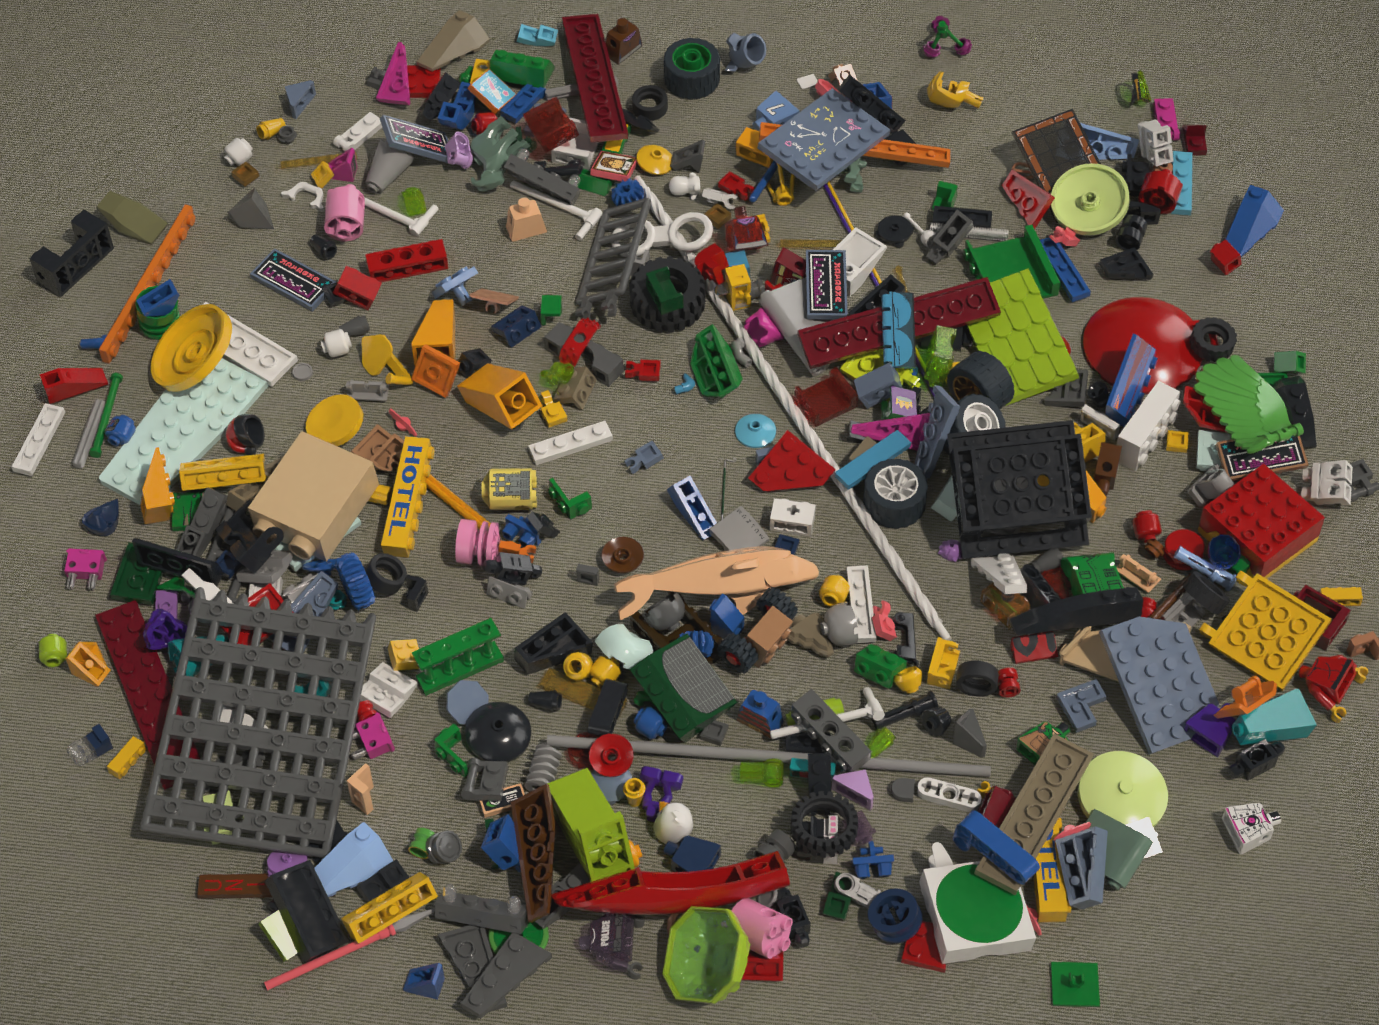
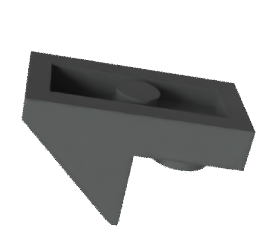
(689, 155)

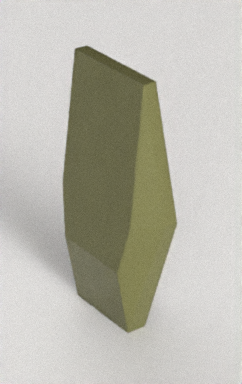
(131, 217)

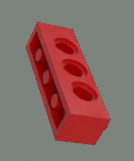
(407, 261)

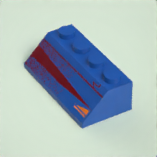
(1131, 381)

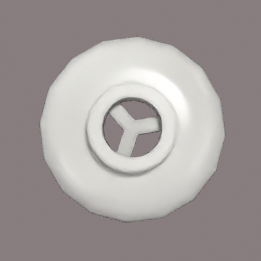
(238, 151)
(336, 343)

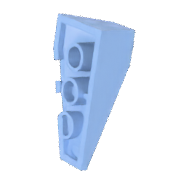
(1110, 144)
(353, 860)

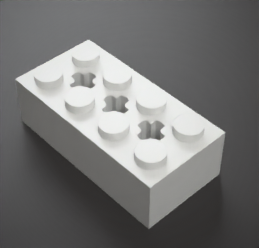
(1148, 425)

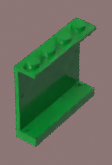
(1012, 257)

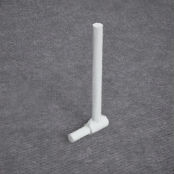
(590, 218)
(415, 226)
(872, 709)

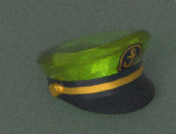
(1140, 89)

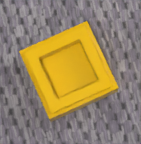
(322, 174)
(1177, 441)

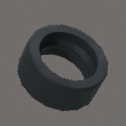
(647, 92)
(391, 564)
(977, 669)

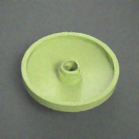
(1090, 199)
(1123, 788)

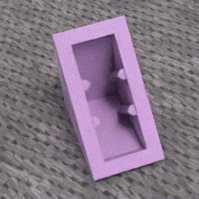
(854, 787)

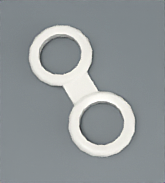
(666, 234)

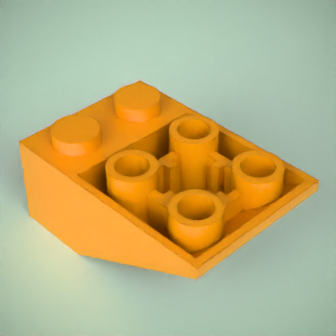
(156, 499)

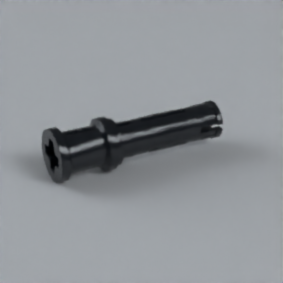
(914, 707)

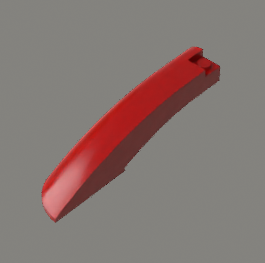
(675, 892)

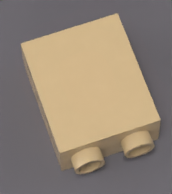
(313, 496)

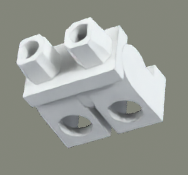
(1155, 142)
(1329, 483)

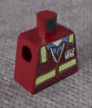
(788, 268)

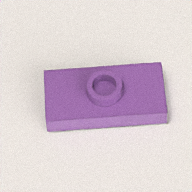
(168, 601)

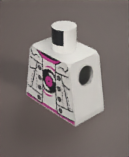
(1249, 825)

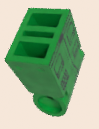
(1091, 573)

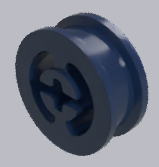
(883, 920)

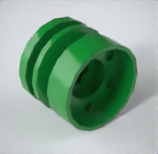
(155, 326)

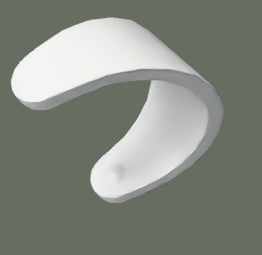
(940, 856)

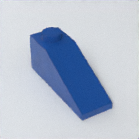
(692, 506)

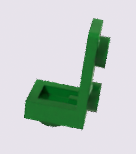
(574, 507)
(444, 742)

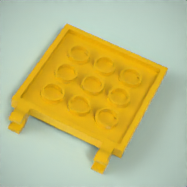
(1268, 630)

